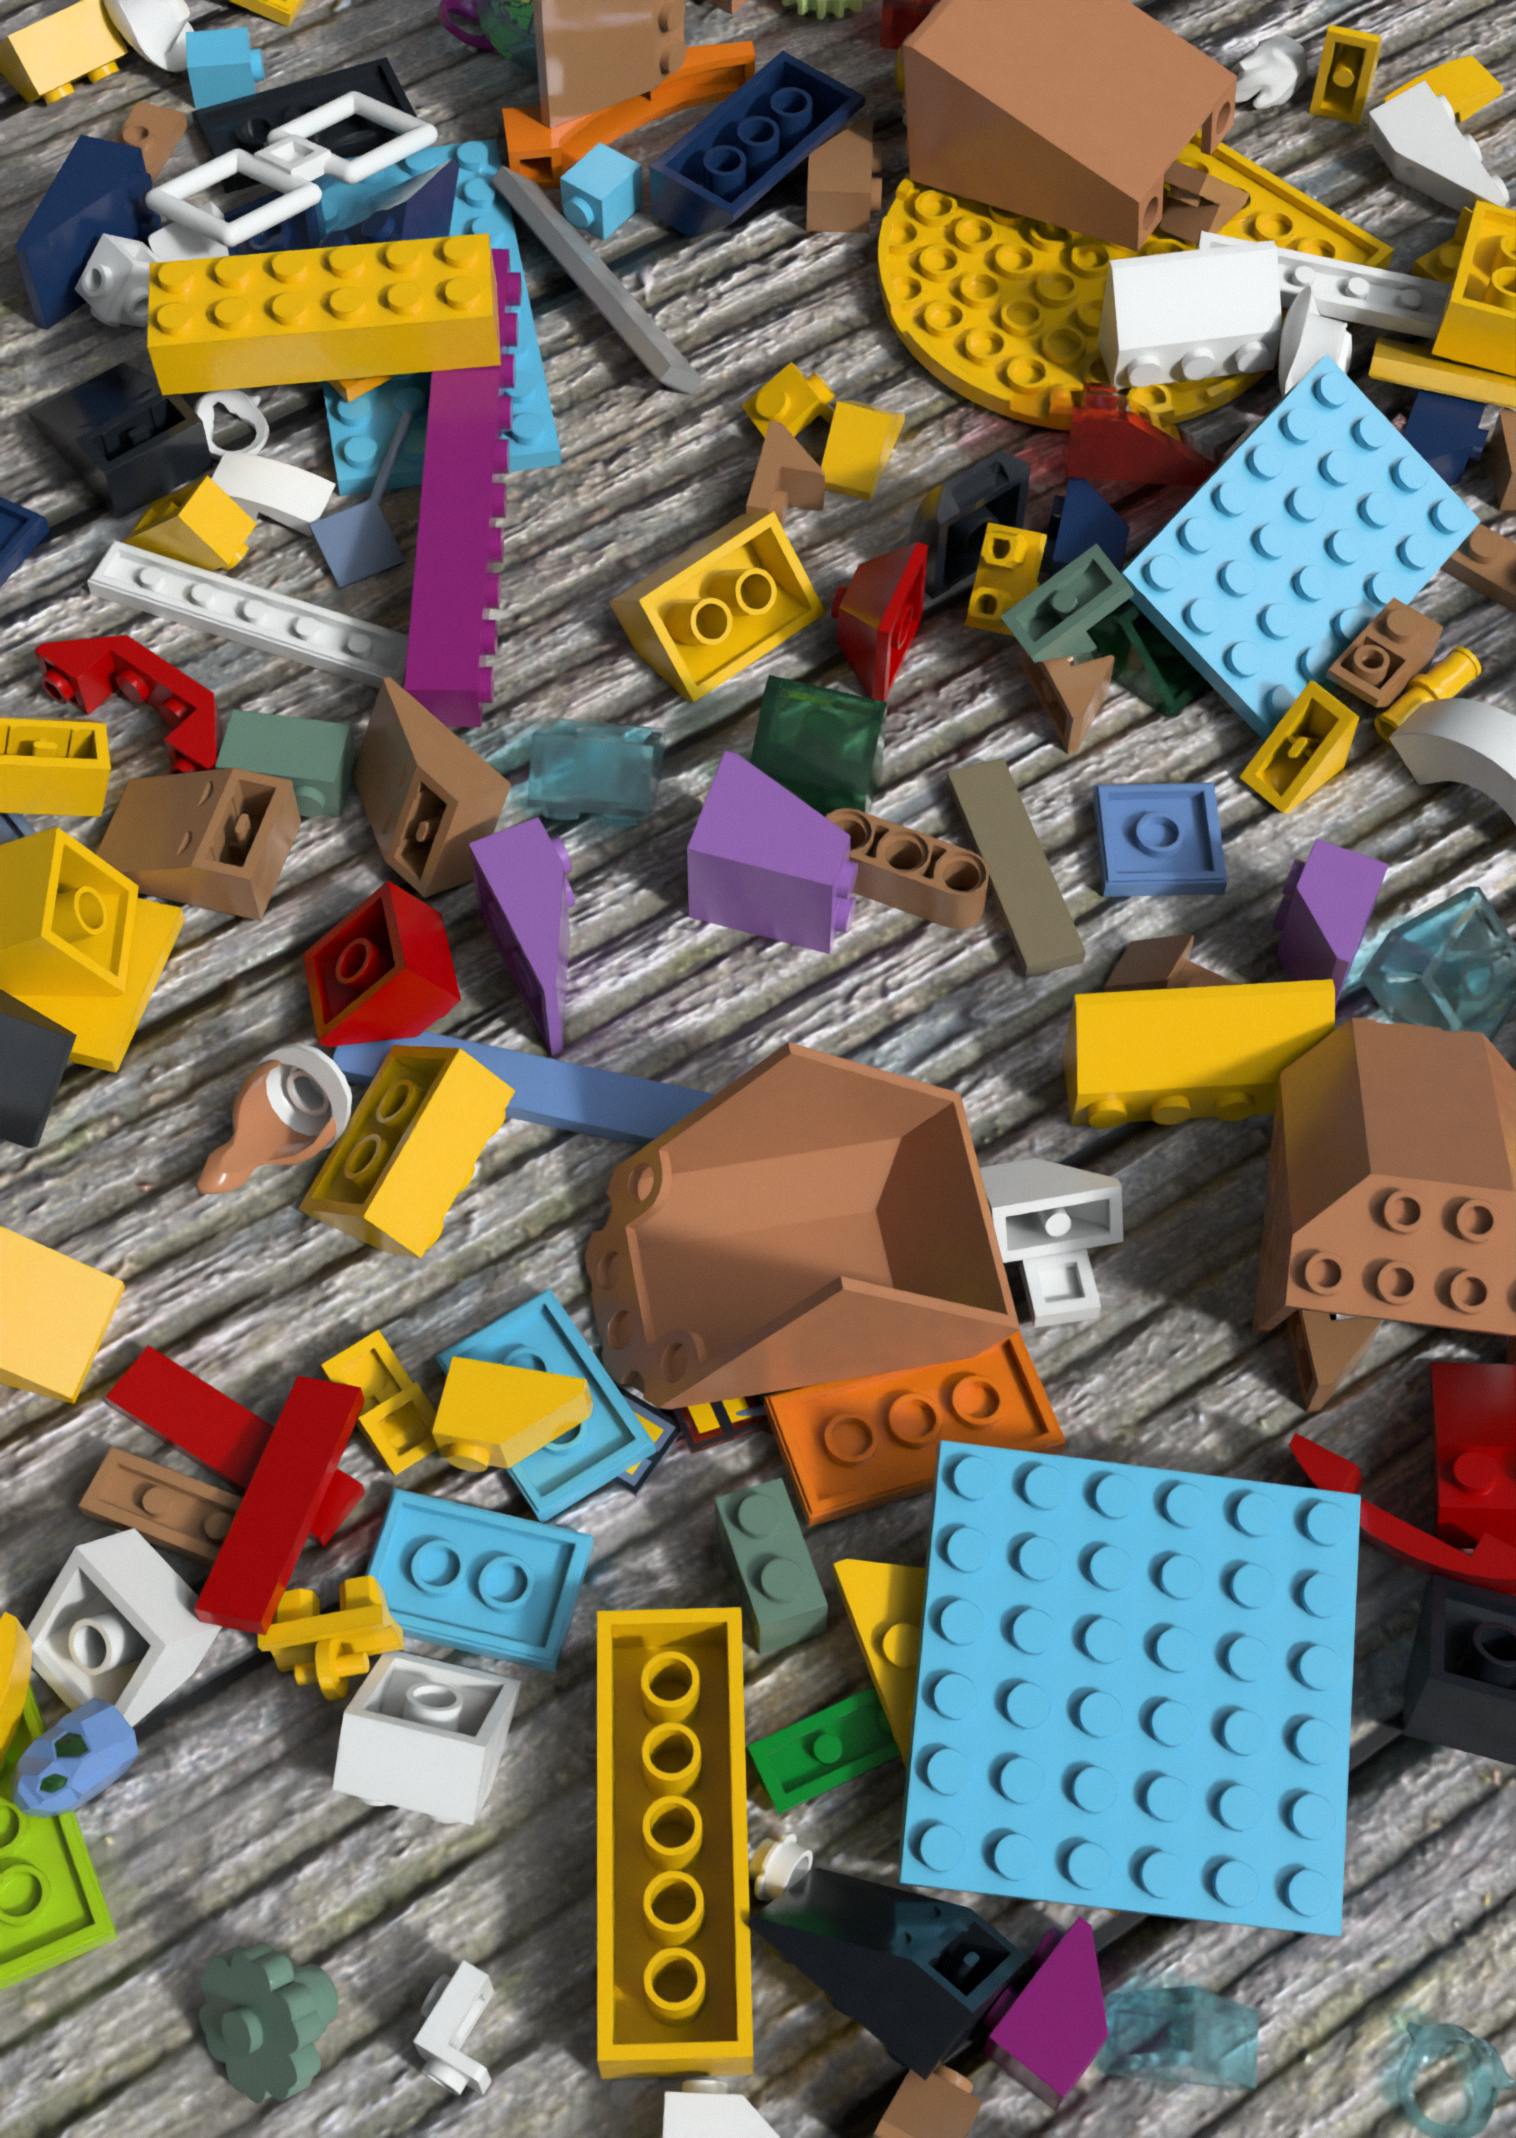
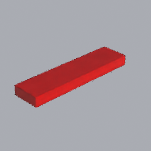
(214, 1431)
(280, 1506)

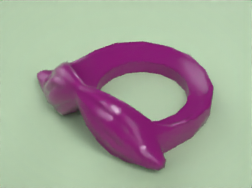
(468, 10)

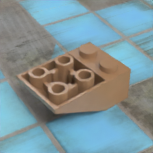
(424, 792)
(205, 837)

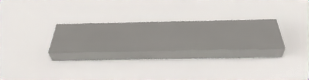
(596, 281)

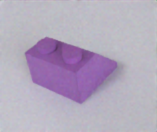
(1326, 912)

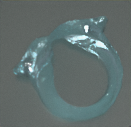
(1489, 2078)

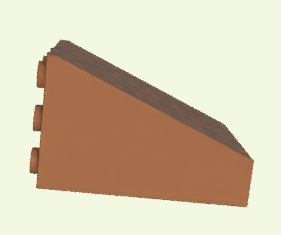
(1058, 109)

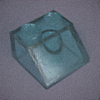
(595, 769)

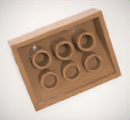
(603, 52)

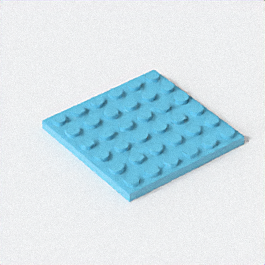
(1133, 1690)

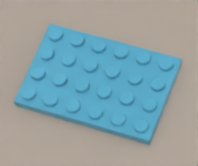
(1296, 546)

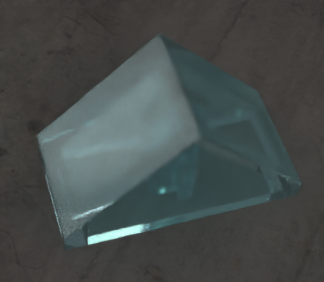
(1181, 2038)

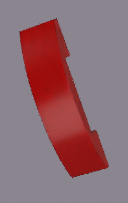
(1489, 1566)

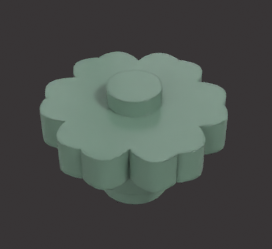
(266, 2019)

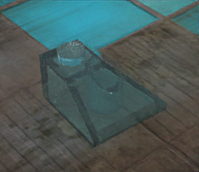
(1447, 968)

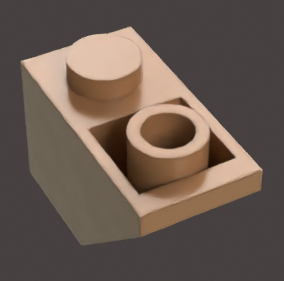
(842, 181)
(1387, 655)

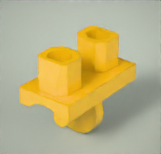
(1004, 575)
(335, 1643)

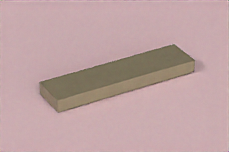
(1017, 867)

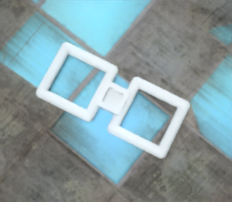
(289, 167)

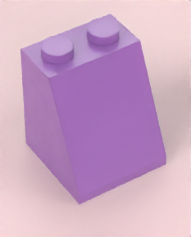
(768, 862)

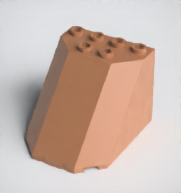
(1393, 1182)
(798, 1238)

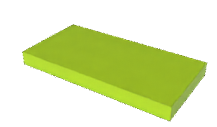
(47, 1878)

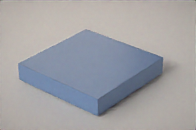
(1159, 839)

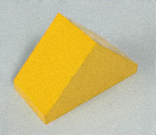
(859, 447)
(1303, 749)

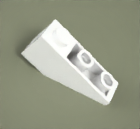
(1429, 153)

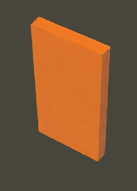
(878, 1434)

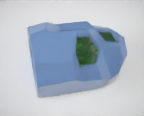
(74, 1760)

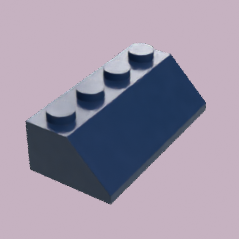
(748, 145)

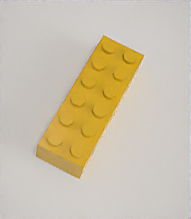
(323, 314)
(672, 1846)

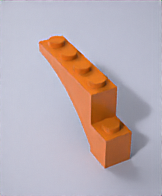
(546, 154)

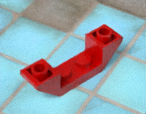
(94, 668)

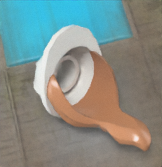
(281, 1116)

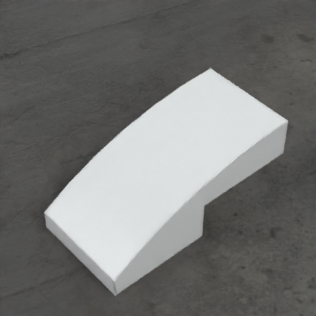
(273, 489)

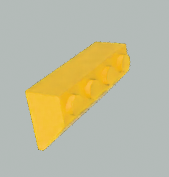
(1188, 1050)

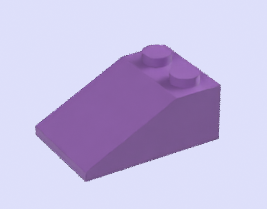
(525, 911)

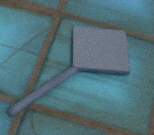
(359, 539)

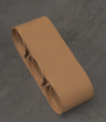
(933, 872)

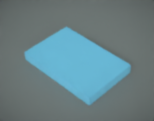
(593, 1452)
(479, 1578)

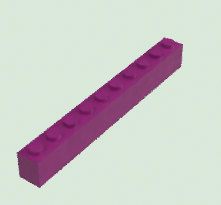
(458, 527)

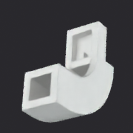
(1462, 744)

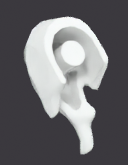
(1273, 69)

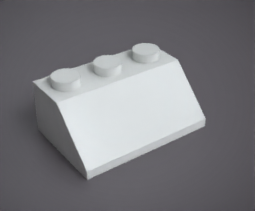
(1191, 315)

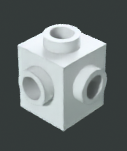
(118, 281)

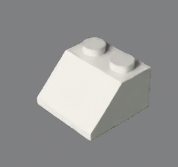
(118, 1627)
(425, 1737)

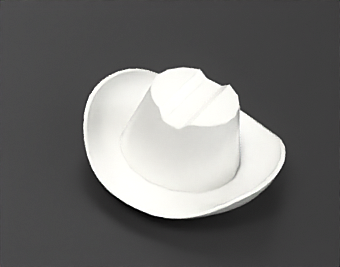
(154, 29)
(1308, 338)

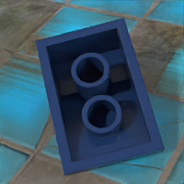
(93, 194)
(404, 212)

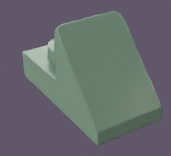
(1060, 611)

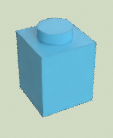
(222, 65)
(601, 191)

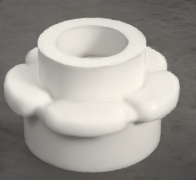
(778, 1866)

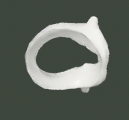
(238, 404)

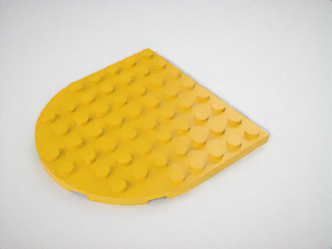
(1017, 303)

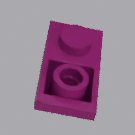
(1058, 2019)

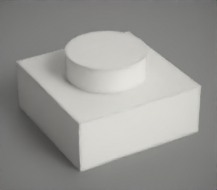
(1060, 1288)

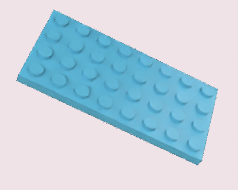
(366, 425)

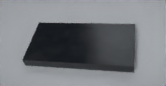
(249, 119)

